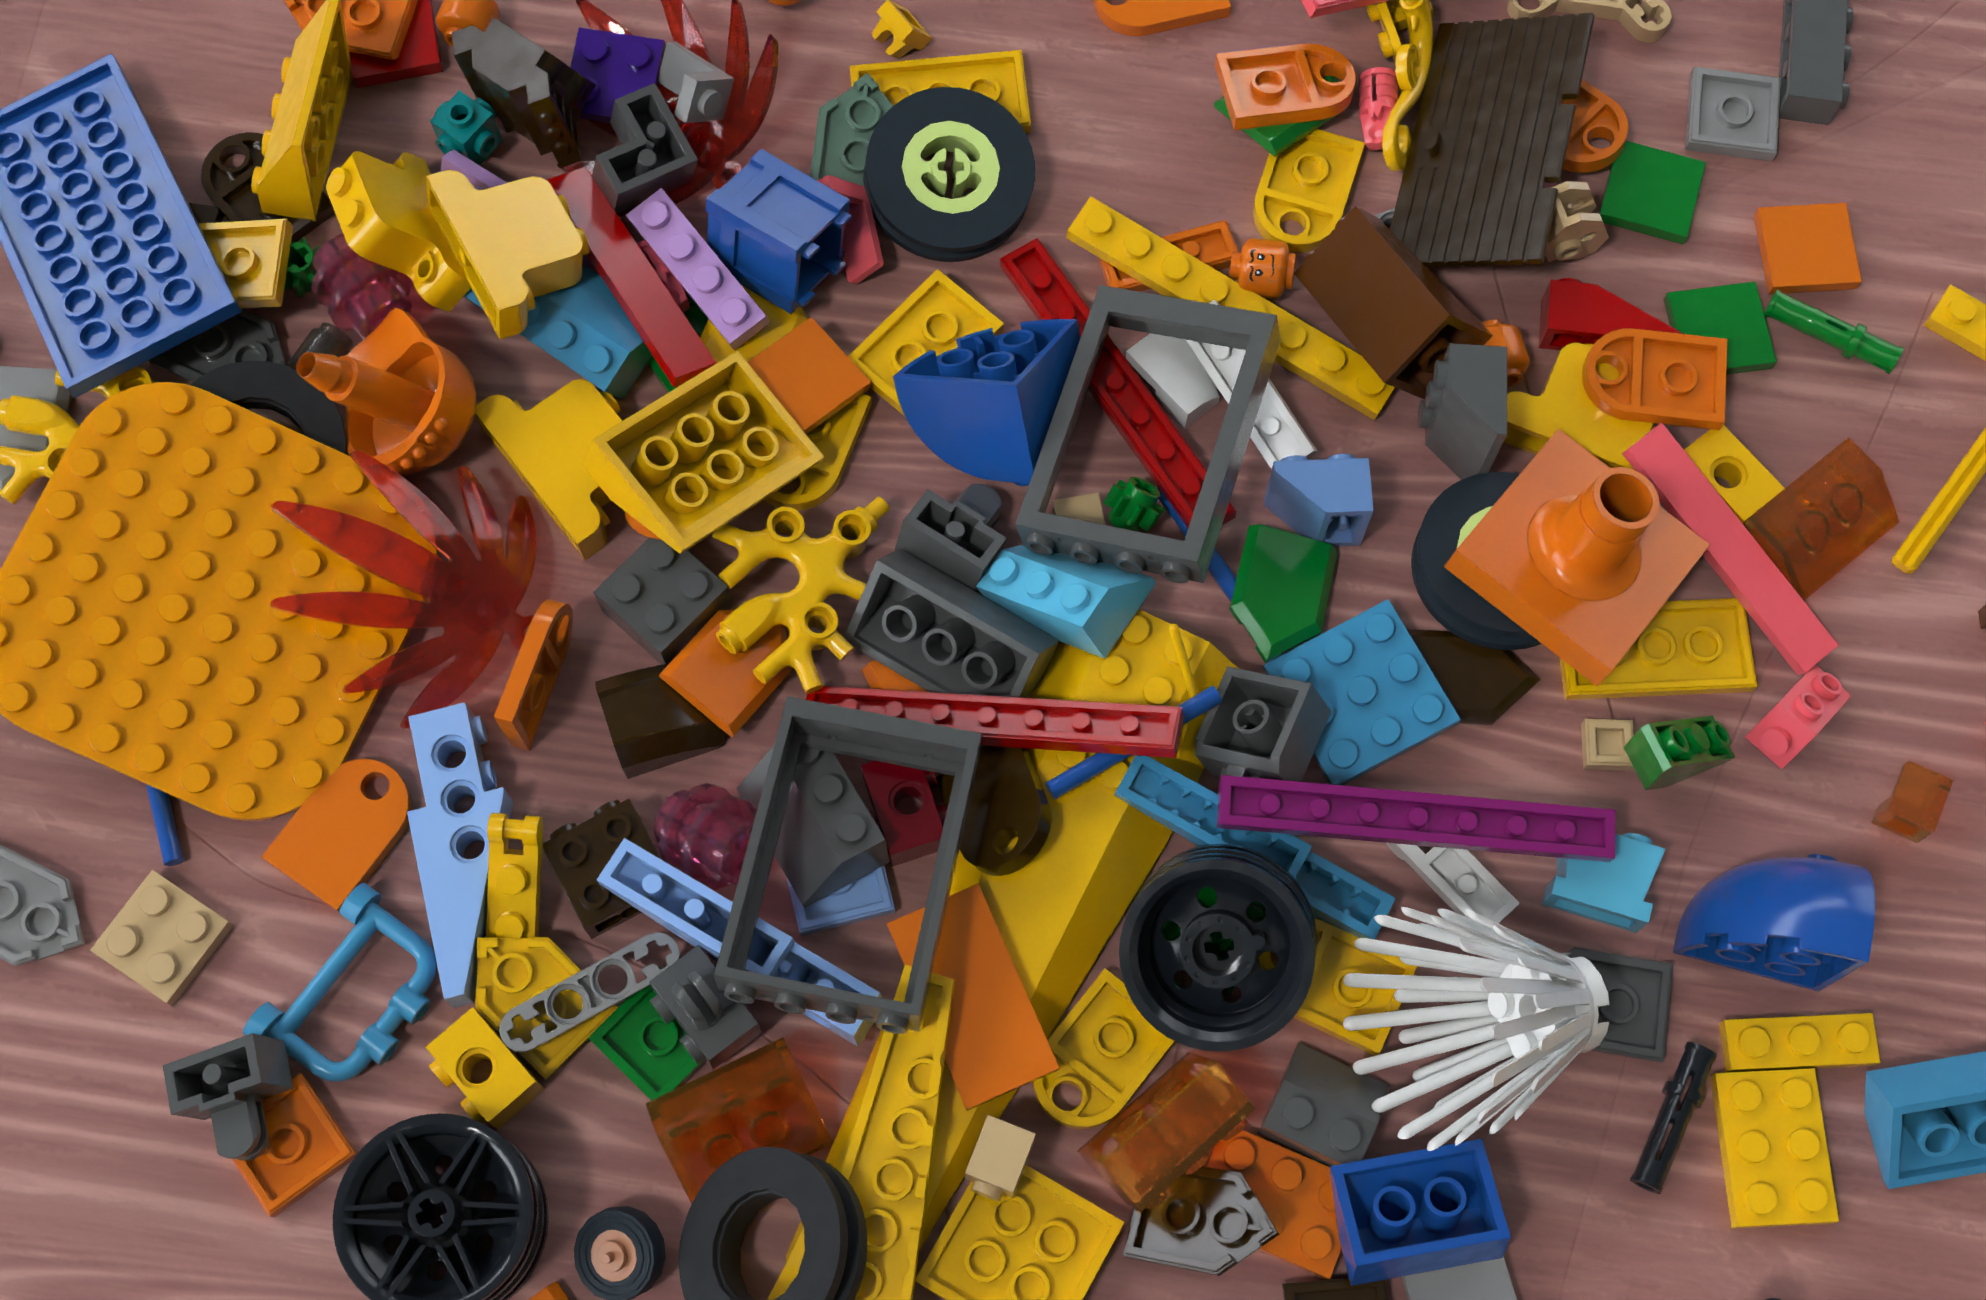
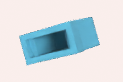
(1608, 890)

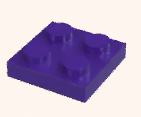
(616, 66)

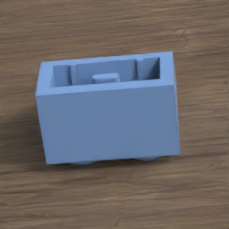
(1322, 497)

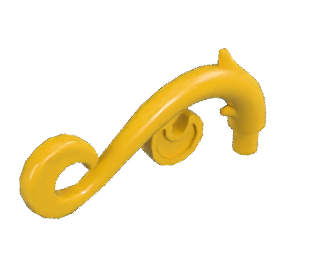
(1411, 72)

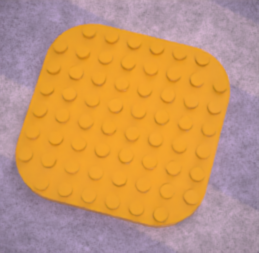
(148, 614)

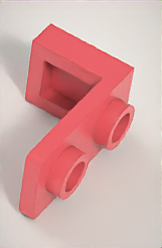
(860, 238)
(1798, 716)

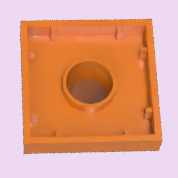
(1578, 555)

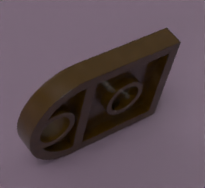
(232, 189)
(1003, 805)

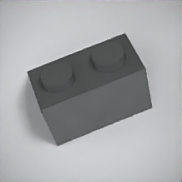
(1323, 1109)

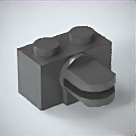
(955, 535)
(711, 1021)
(229, 1089)

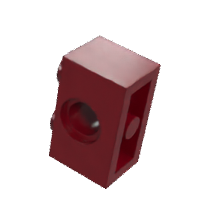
(905, 835)

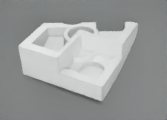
(1176, 375)

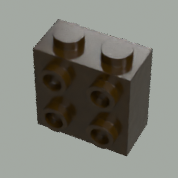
(582, 853)

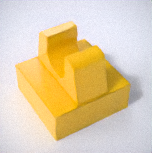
(903, 26)

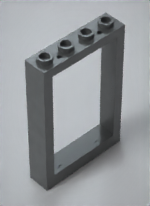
(1130, 549)
(871, 738)

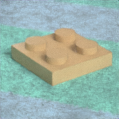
(162, 938)

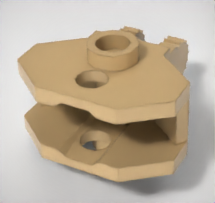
(1574, 228)

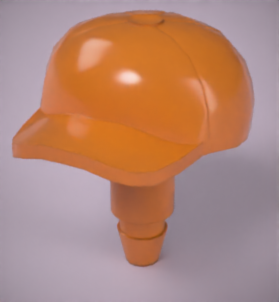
(400, 394)

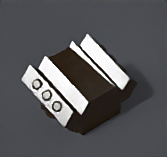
(525, 87)

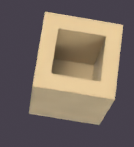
(999, 1158)

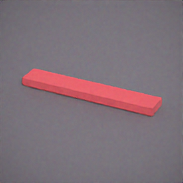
(1732, 550)

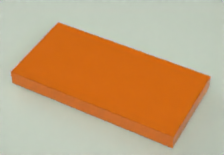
(993, 1029)

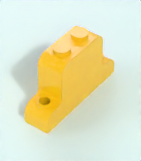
(389, 223)
(508, 242)
(1568, 408)
(548, 454)

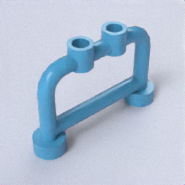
(376, 1042)

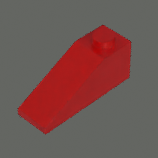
(1586, 313)

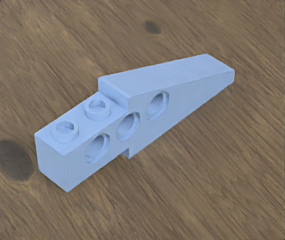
(451, 884)
(702, 918)

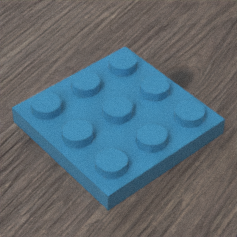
(1376, 691)

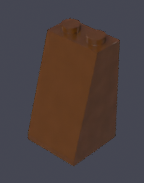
(1387, 301)

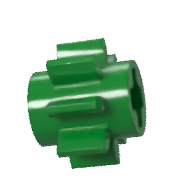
(300, 267)
(1133, 505)

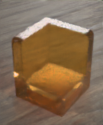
(1914, 803)

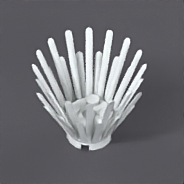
(1526, 1004)

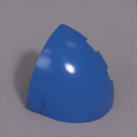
(990, 397)
(1784, 920)

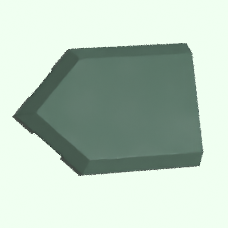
(846, 129)

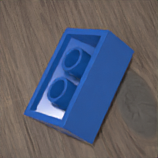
(1418, 1212)

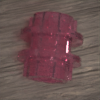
(357, 288)
(705, 833)

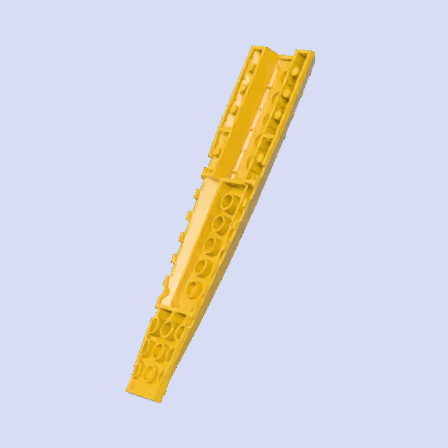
(1075, 889)

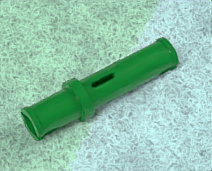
(1834, 332)

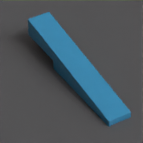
(1192, 813)

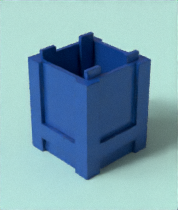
(777, 230)

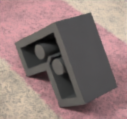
(651, 152)

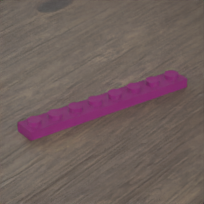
(1416, 818)

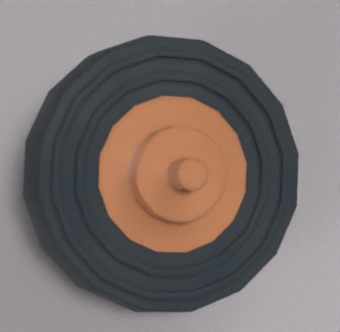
(619, 1253)

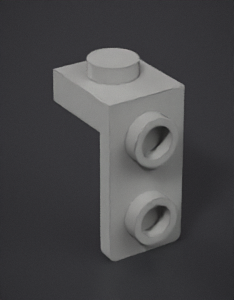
(700, 85)

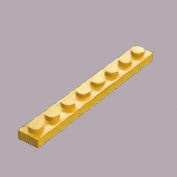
(1182, 276)

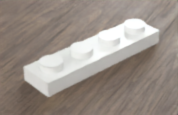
(1275, 428)

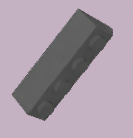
(946, 633)

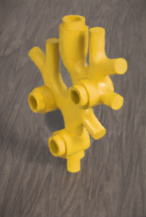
(46, 419)
(821, 575)

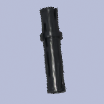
(1695, 1063)

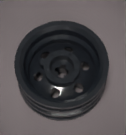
(1199, 1013)
(408, 1154)

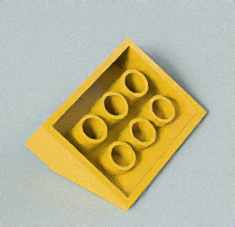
(305, 118)
(701, 454)

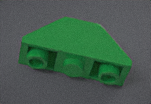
(1677, 750)

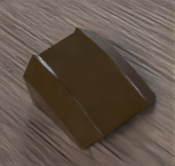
(653, 722)

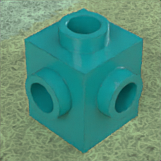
(466, 127)

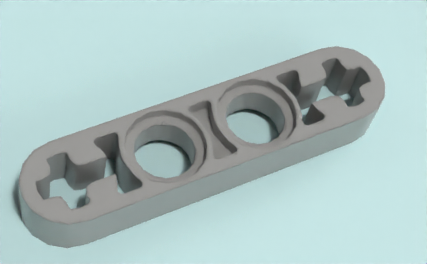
(587, 986)

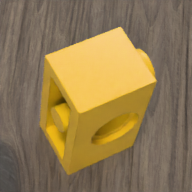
(1724, 456)
(464, 1045)

